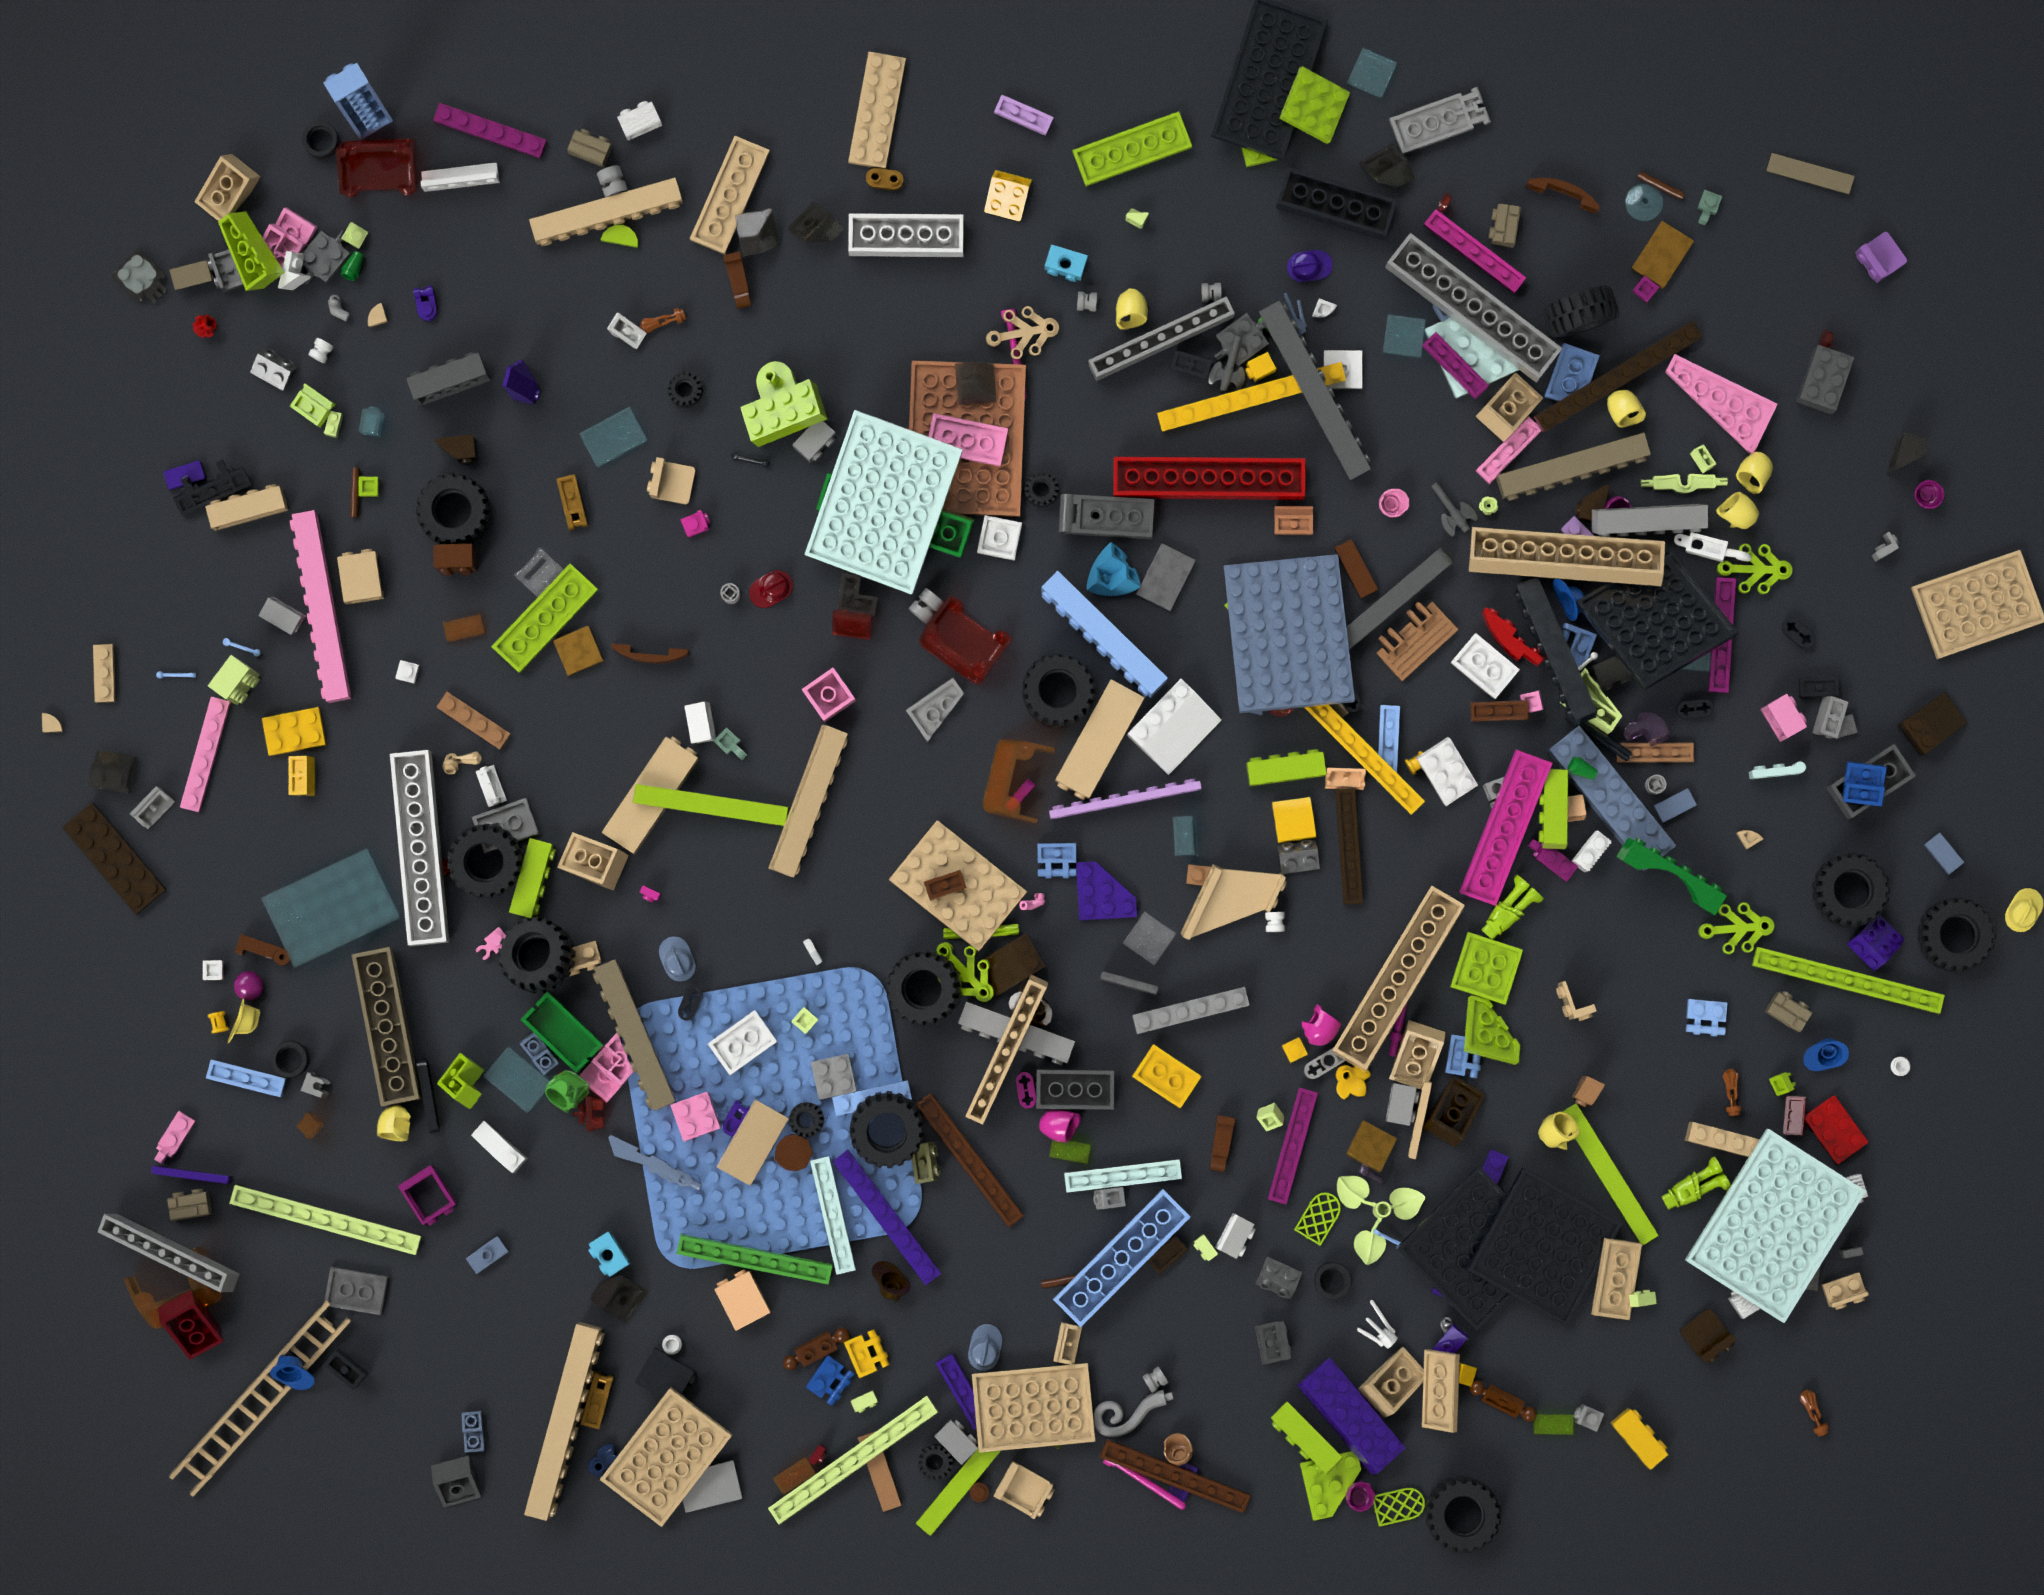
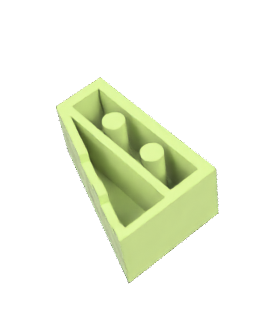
(1607, 713)

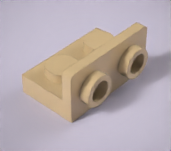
(586, 957)
(1845, 1290)

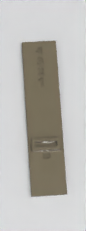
(1810, 173)

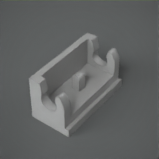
(282, 615)
(1830, 717)
(152, 807)
(313, 1084)

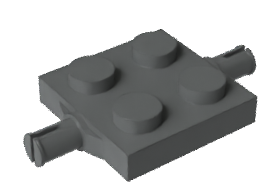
(325, 257)
(1251, 341)

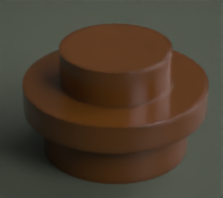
(979, 1492)

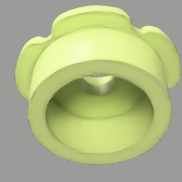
(1493, 505)

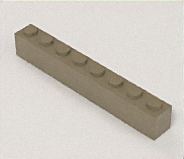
(1573, 466)
(634, 1034)

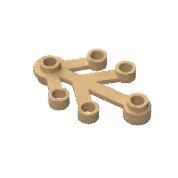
(1025, 332)

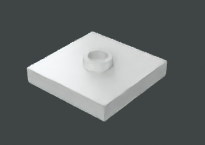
(1351, 365)
(999, 537)

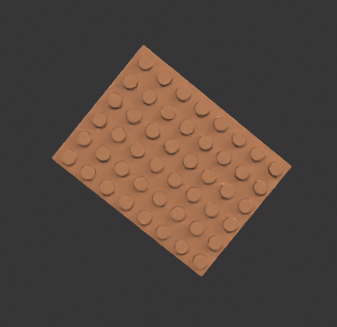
(976, 485)

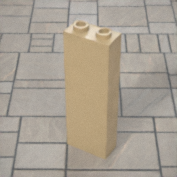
(1099, 740)
(666, 770)

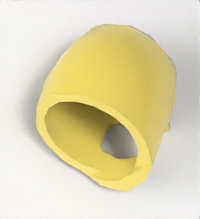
(1133, 304)
(1622, 404)
(1755, 465)
(1741, 513)
(394, 1123)
(1556, 1128)

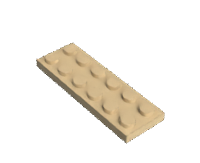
(877, 110)
(729, 194)

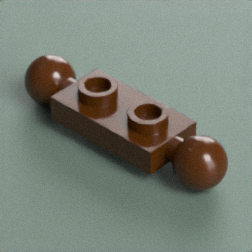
(816, 1348)
(1503, 1401)

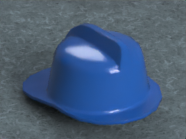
(1568, 597)
(1826, 1055)
(291, 1372)

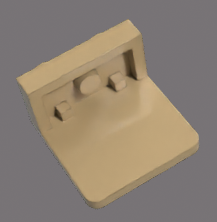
(671, 481)
(1569, 1008)

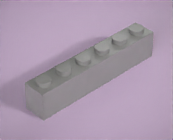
(1649, 519)
(1190, 1010)
(1035, 1039)

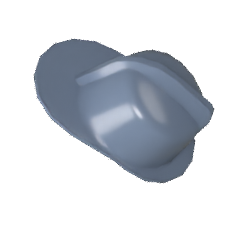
(677, 958)
(985, 1347)

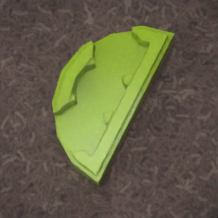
(620, 235)

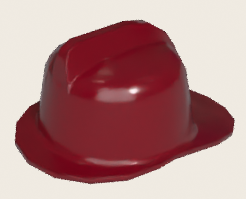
(770, 589)

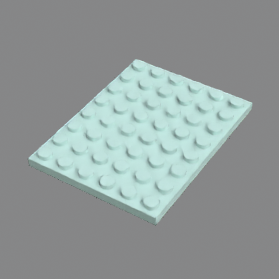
(883, 502)
(1775, 1225)

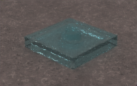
(1372, 73)
(1404, 336)

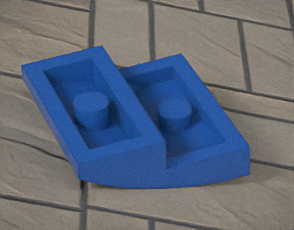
(1864, 783)

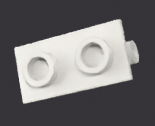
(491, 785)

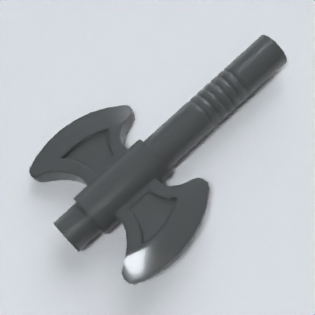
(1228, 374)
(1457, 517)

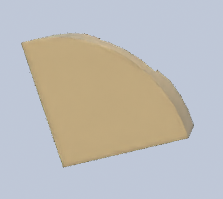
(377, 316)
(50, 724)
(1749, 838)

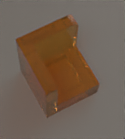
(310, 1125)

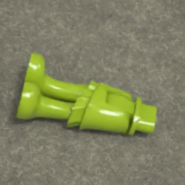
(1504, 915)
(1689, 1189)

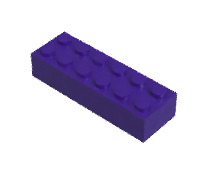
(1351, 1416)

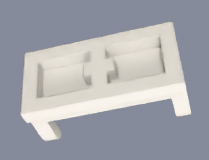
(700, 722)

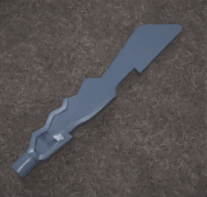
(654, 1165)

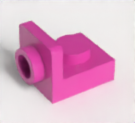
(695, 523)

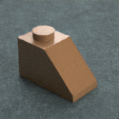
(1587, 1091)

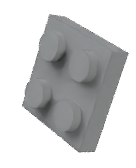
(833, 1076)

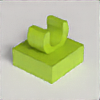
(1782, 1083)

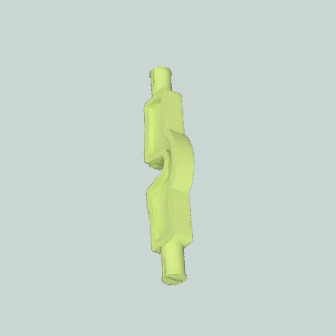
(1694, 482)

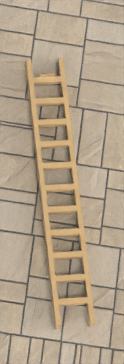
(257, 1419)

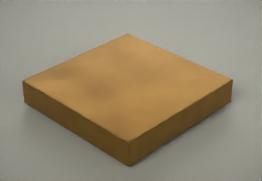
(578, 650)
(1371, 1146)

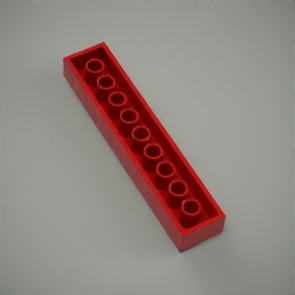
(1209, 478)

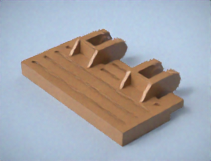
(1417, 642)

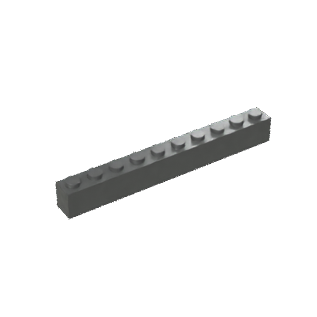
(1314, 389)

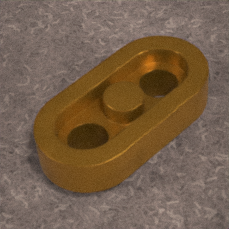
(883, 181)

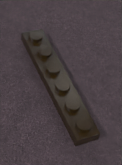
(1348, 846)

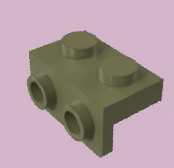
(925, 1164)

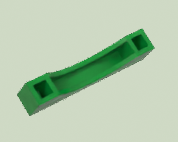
(1640, 857)

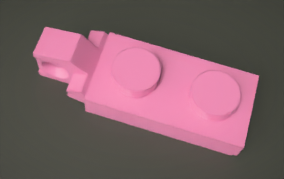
(174, 1136)

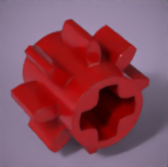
(204, 326)

